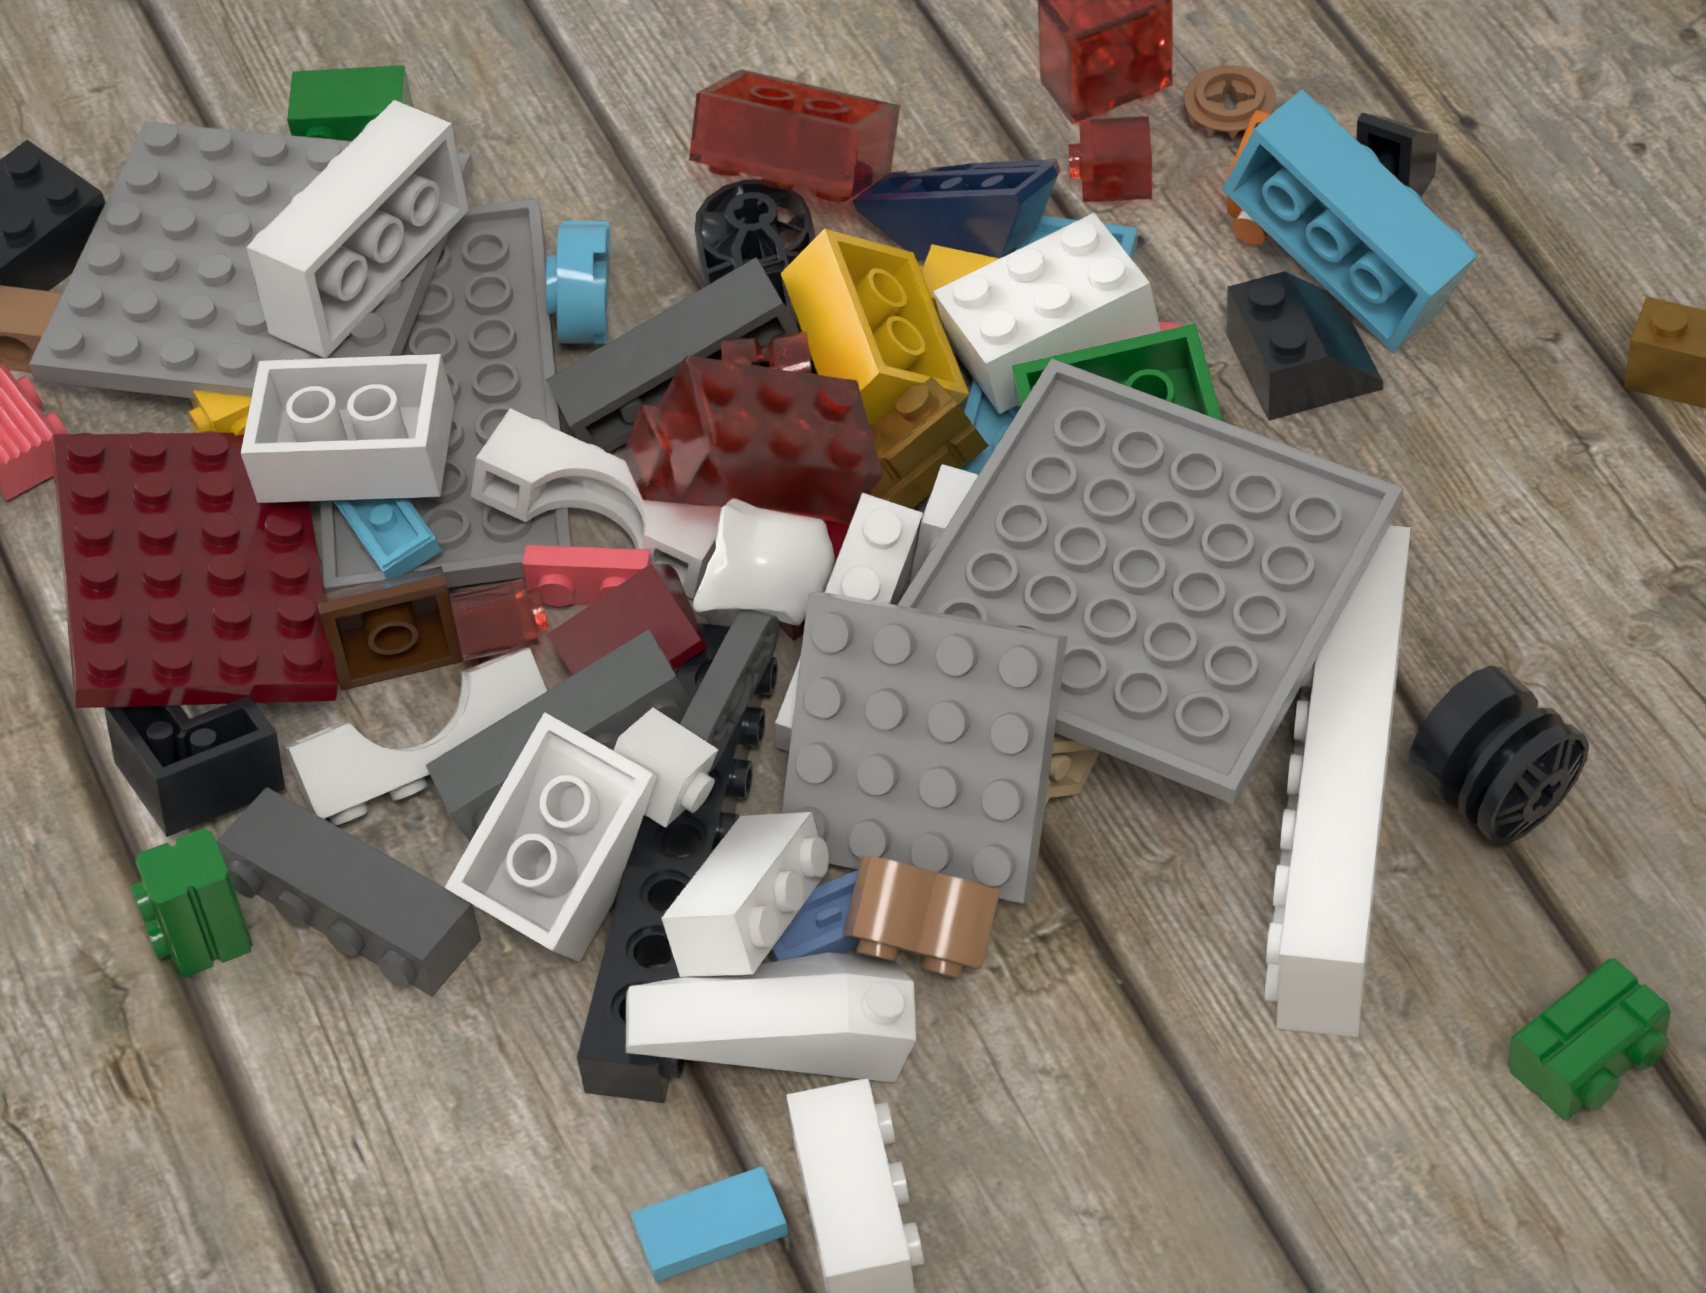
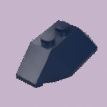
(961, 206)

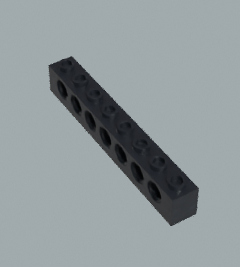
(650, 886)

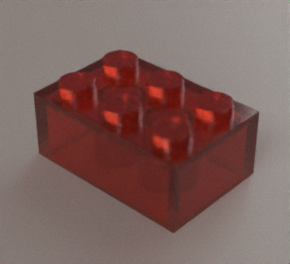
(793, 134)
(768, 439)

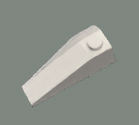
(791, 1015)

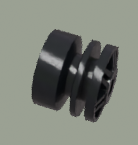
(1498, 754)

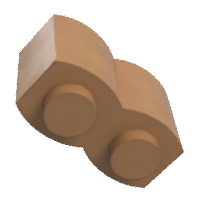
(920, 914)

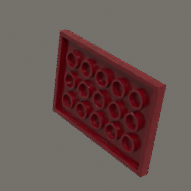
(183, 577)

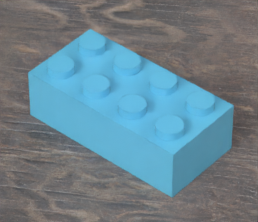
(1348, 220)

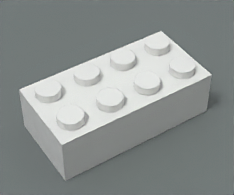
(358, 228)

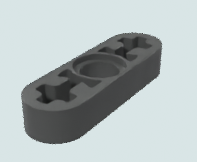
(732, 678)

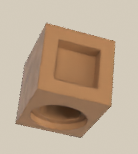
(22, 324)

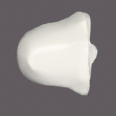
(764, 564)

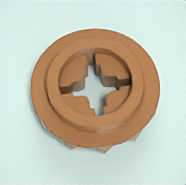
(1209, 88)

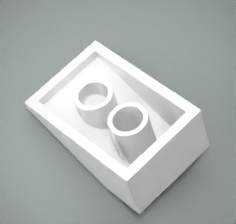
(556, 839)

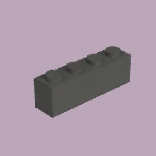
(609, 385)
(594, 701)
(349, 892)

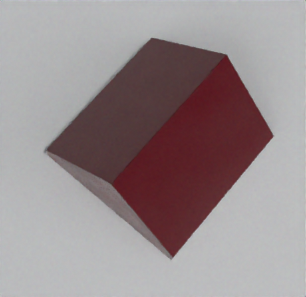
(645, 601)

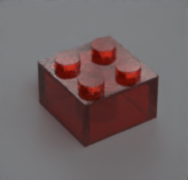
(1104, 52)

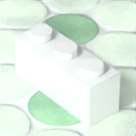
(746, 894)
(854, 1189)

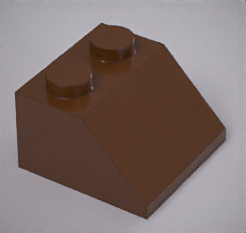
(390, 628)

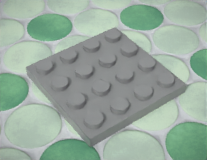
(925, 739)

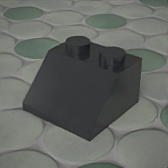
(1297, 345)

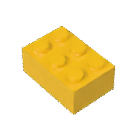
(870, 319)

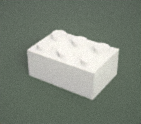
(1045, 302)
(348, 428)

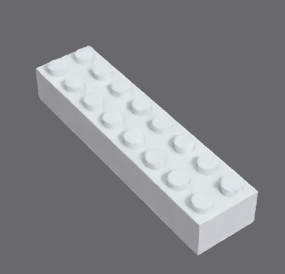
(1337, 807)

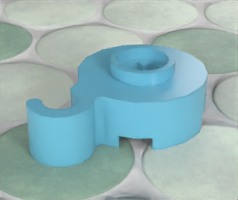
(580, 282)

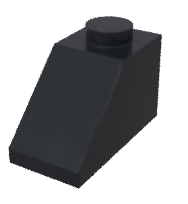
(1401, 149)

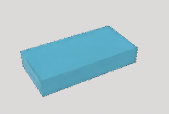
(709, 1224)

